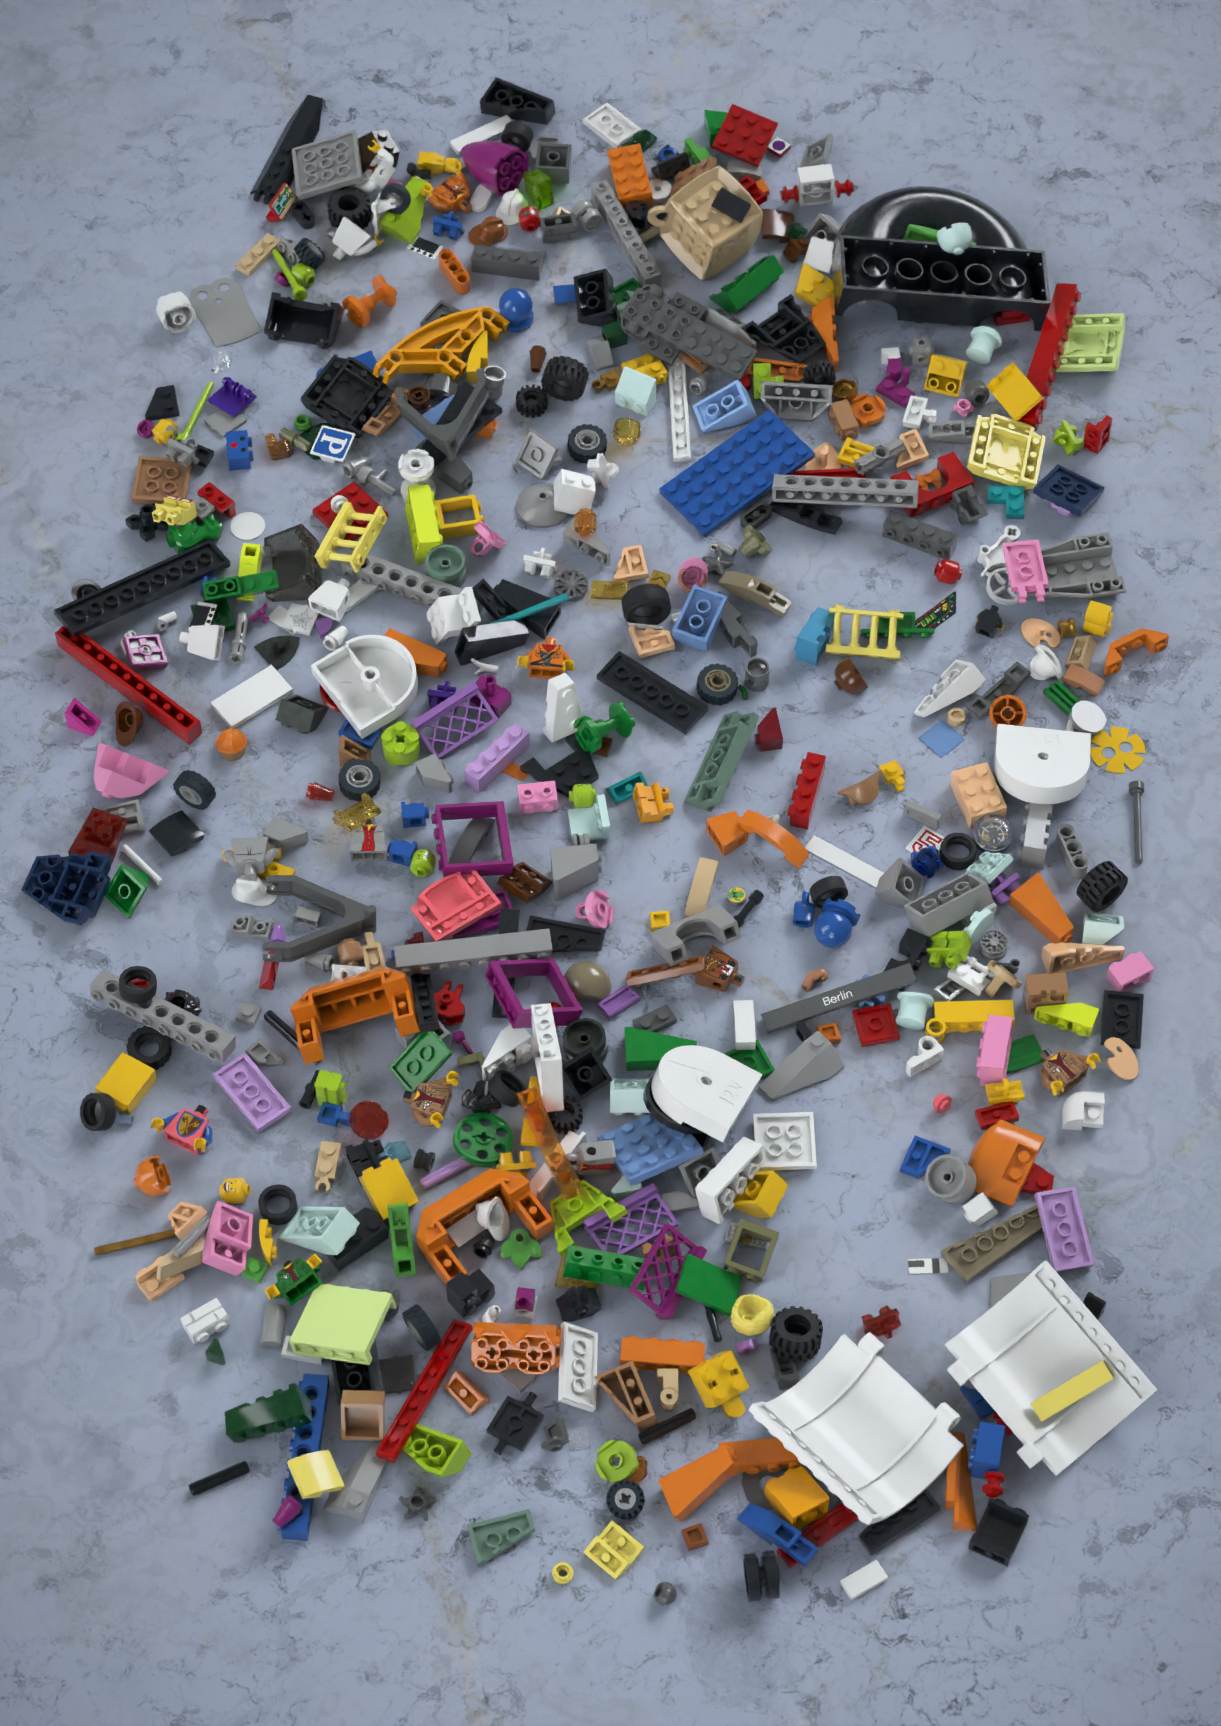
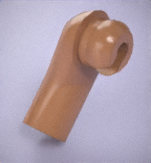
(812, 977)

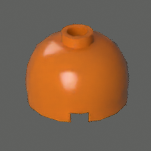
(1008, 711)
(152, 1177)

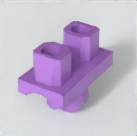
(1011, 884)

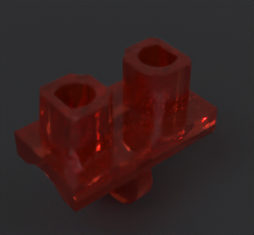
(883, 1324)

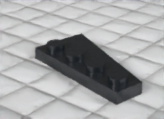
(569, 936)
(886, 1531)

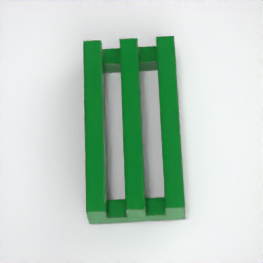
(1064, 695)

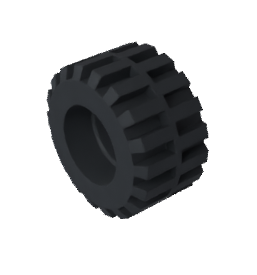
(349, 204)
(565, 378)
(1102, 886)
(795, 1321)

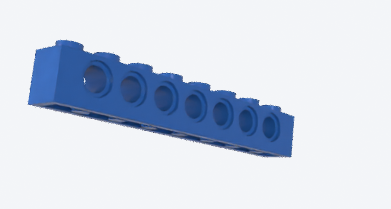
(318, 1386)

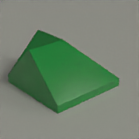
(127, 889)

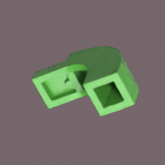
(401, 1239)

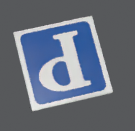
(332, 444)

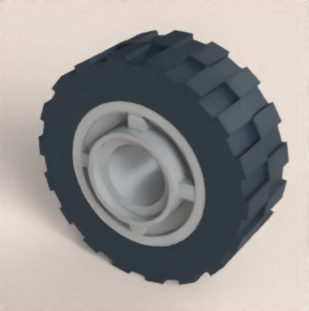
(586, 442)
(358, 770)
(194, 789)
(421, 1327)

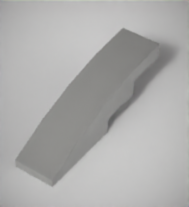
(952, 432)

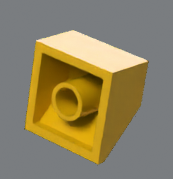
(761, 1194)

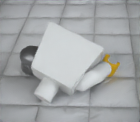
(351, 239)

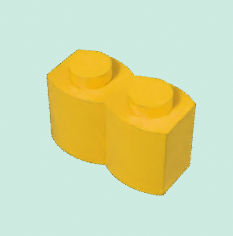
(1098, 619)

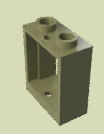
(758, 1232)

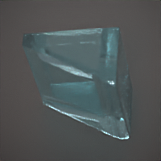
(397, 1150)

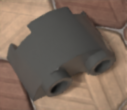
(441, 386)
(967, 505)

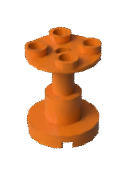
(360, 308)

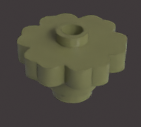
(754, 543)

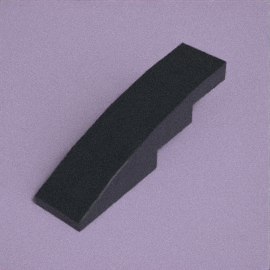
(808, 516)

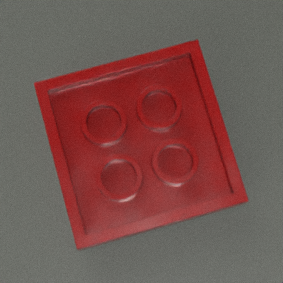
(745, 135)
(360, 502)

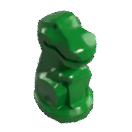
(191, 534)

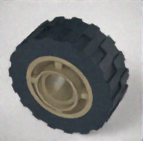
(714, 675)

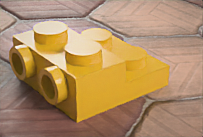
(649, 366)

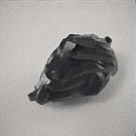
(185, 1001)
(480, 1098)

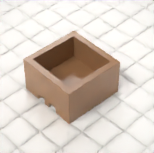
(1045, 990)
(363, 1415)

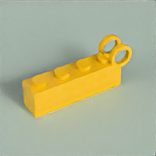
(965, 1016)

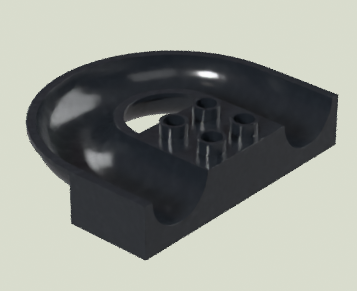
(924, 279)

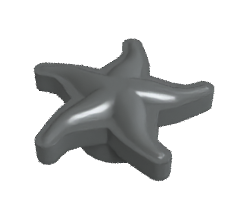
(717, 564)
(417, 1504)

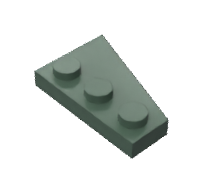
(499, 1534)

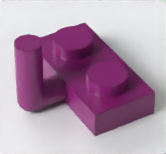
(896, 391)

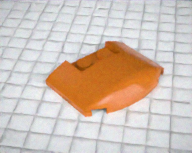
(1004, 1161)

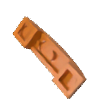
(776, 835)

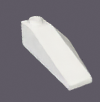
(957, 682)

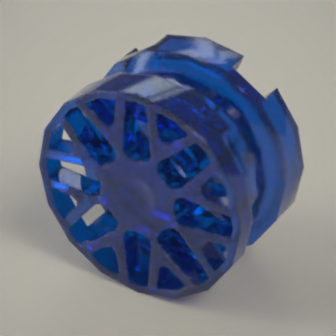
(925, 863)

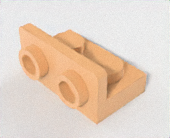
(151, 1286)

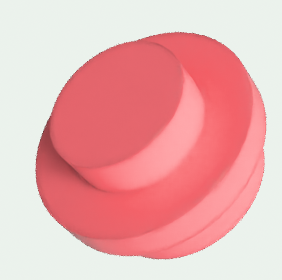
(942, 1103)

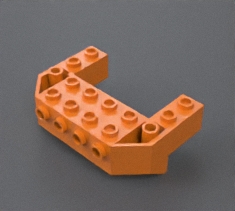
(352, 1001)
(515, 1195)

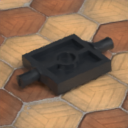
(515, 1423)

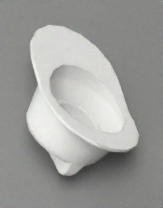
(510, 207)
(252, 892)
(493, 1216)

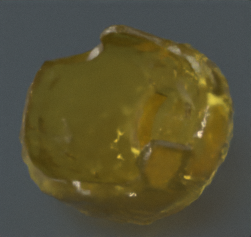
(626, 431)

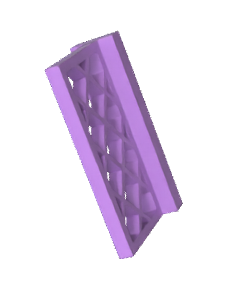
(449, 705)
(632, 1203)

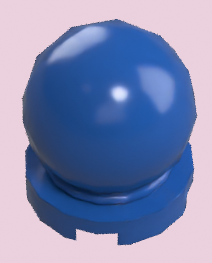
(517, 309)
(836, 923)

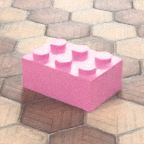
(994, 1049)

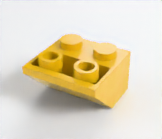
(945, 375)

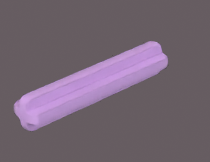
(444, 1173)

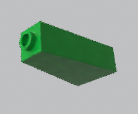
(646, 1048)

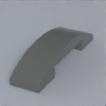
(1009, 684)
(471, 840)

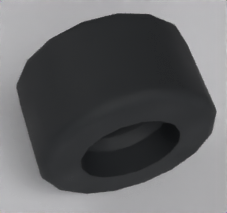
(518, 135)

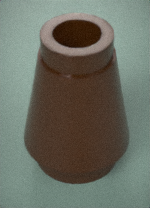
(537, 358)

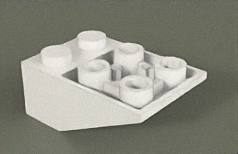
(508, 1051)

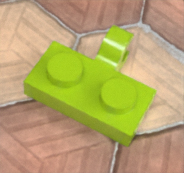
(761, 373)

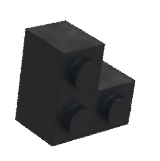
(469, 1292)

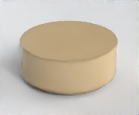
(956, 717)

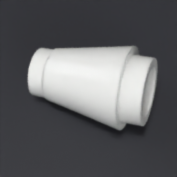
(335, 638)

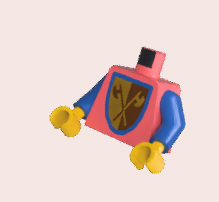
(186, 1129)

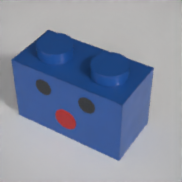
(238, 450)

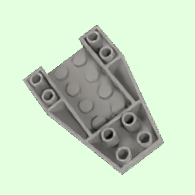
(1081, 568)

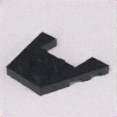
(572, 770)

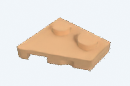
(914, 450)
(631, 565)
(651, 641)
(185, 1217)

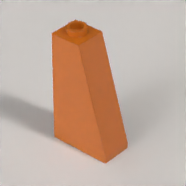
(427, 659)
(1042, 910)
(696, 1481)

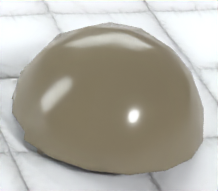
(588, 981)

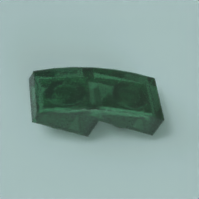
(643, 137)

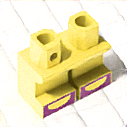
(175, 510)

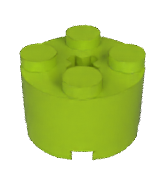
(400, 744)

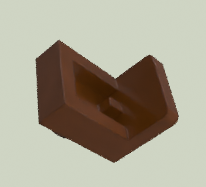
(795, 248)

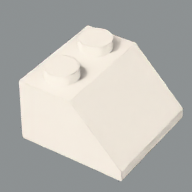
(573, 491)

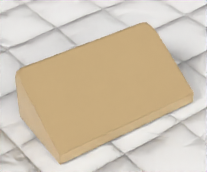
(1081, 652)

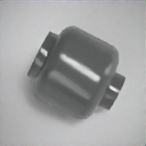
(976, 392)

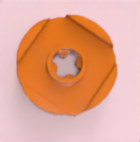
(871, 417)

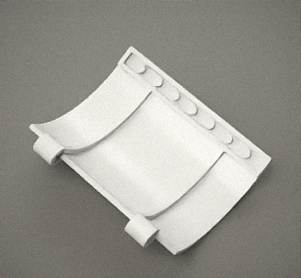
(1033, 1345)
(863, 1429)

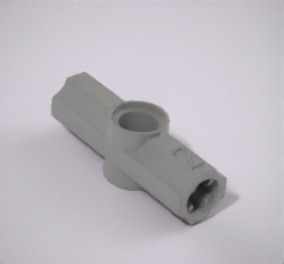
(872, 460)

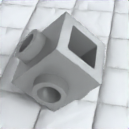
(921, 351)

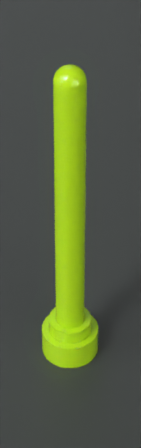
(299, 292)
(185, 434)

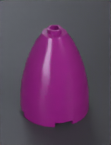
(495, 165)

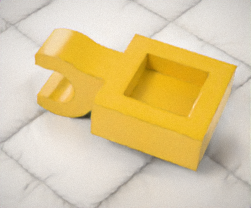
(893, 774)

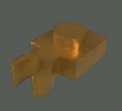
(607, 380)

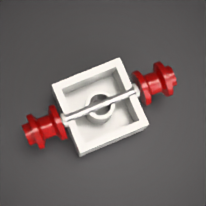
(816, 186)

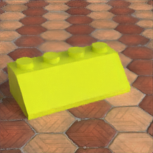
(422, 521)

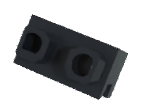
(364, 1156)

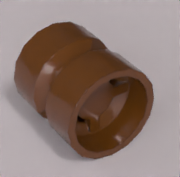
(419, 399)

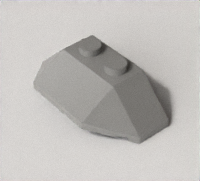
(723, 324)
(796, 400)

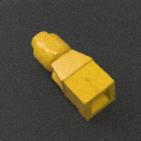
(436, 163)

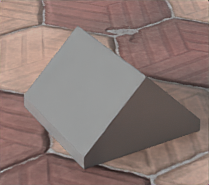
(818, 152)

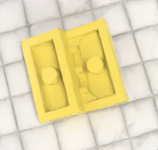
(315, 1474)
(614, 1550)

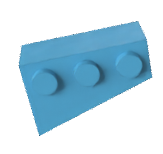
(814, 636)

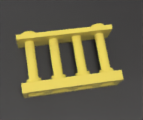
(341, 527)
(872, 649)

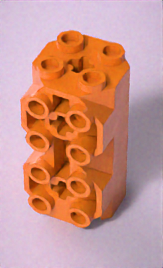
(515, 1346)

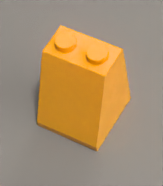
(797, 1497)

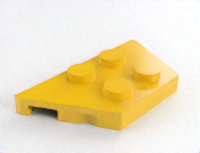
(813, 286)

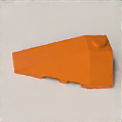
(823, 321)

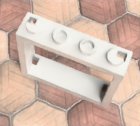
(547, 1057)

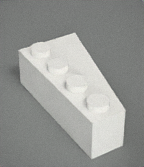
(728, 1179)

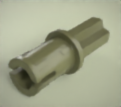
(295, 439)

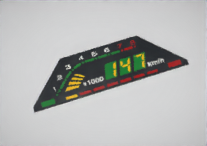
(938, 613)

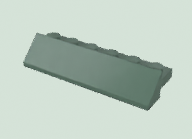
(721, 760)

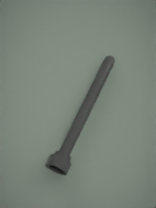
(1136, 789)

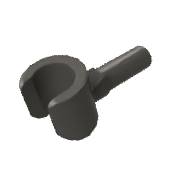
(1009, 966)

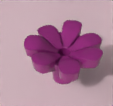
(260, 614)

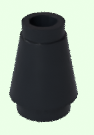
(484, 1245)

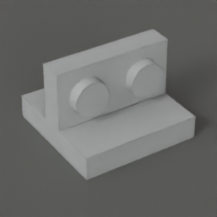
(538, 455)

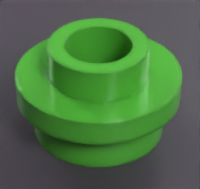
(302, 422)

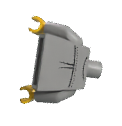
(251, 855)

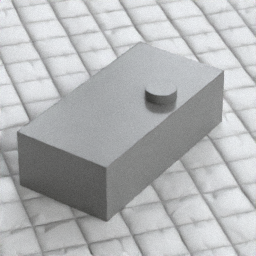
(948, 904)

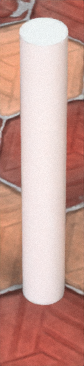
(141, 864)

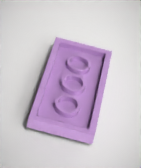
(252, 1092)
(1064, 1229)

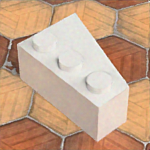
(562, 708)

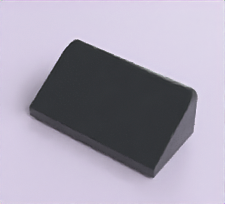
(731, 205)

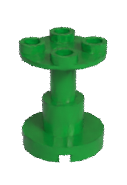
(591, 732)

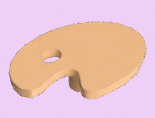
(1035, 631)
(1123, 1063)

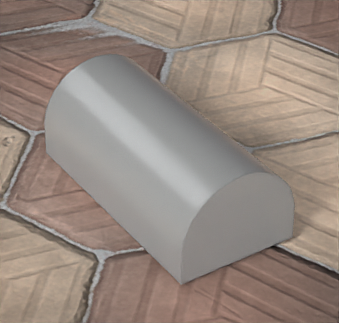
(273, 1326)

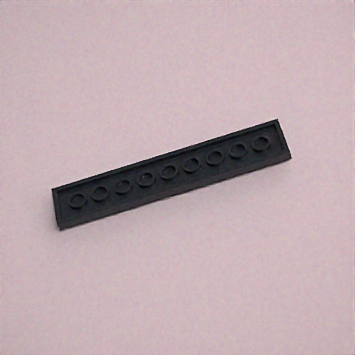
(141, 588)

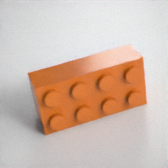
(630, 175)

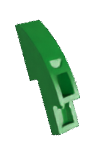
(240, 586)

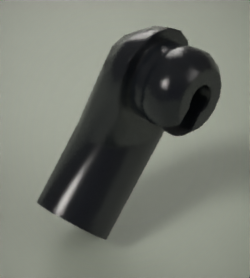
(413, 171)

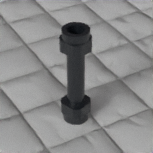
(754, 899)

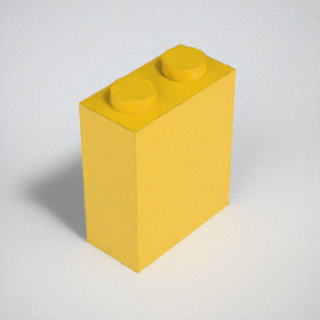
(127, 1082)
(387, 1186)

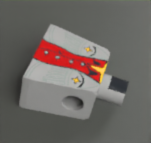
(368, 843)
(594, 1158)

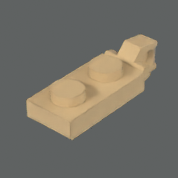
(372, 952)

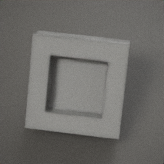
(248, 1014)

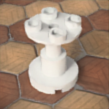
(416, 469)

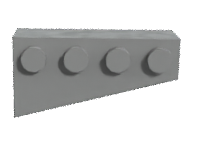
(1035, 835)

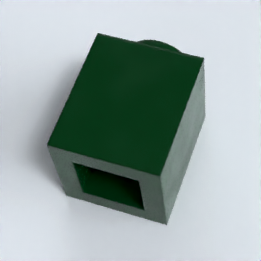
(614, 334)

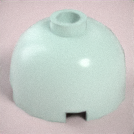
(955, 239)

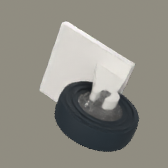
(392, 198)

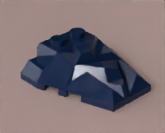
(69, 884)

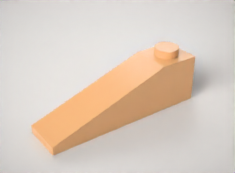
(1075, 956)

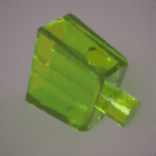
(538, 183)

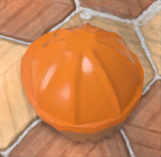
(231, 744)

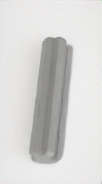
(192, 1236)

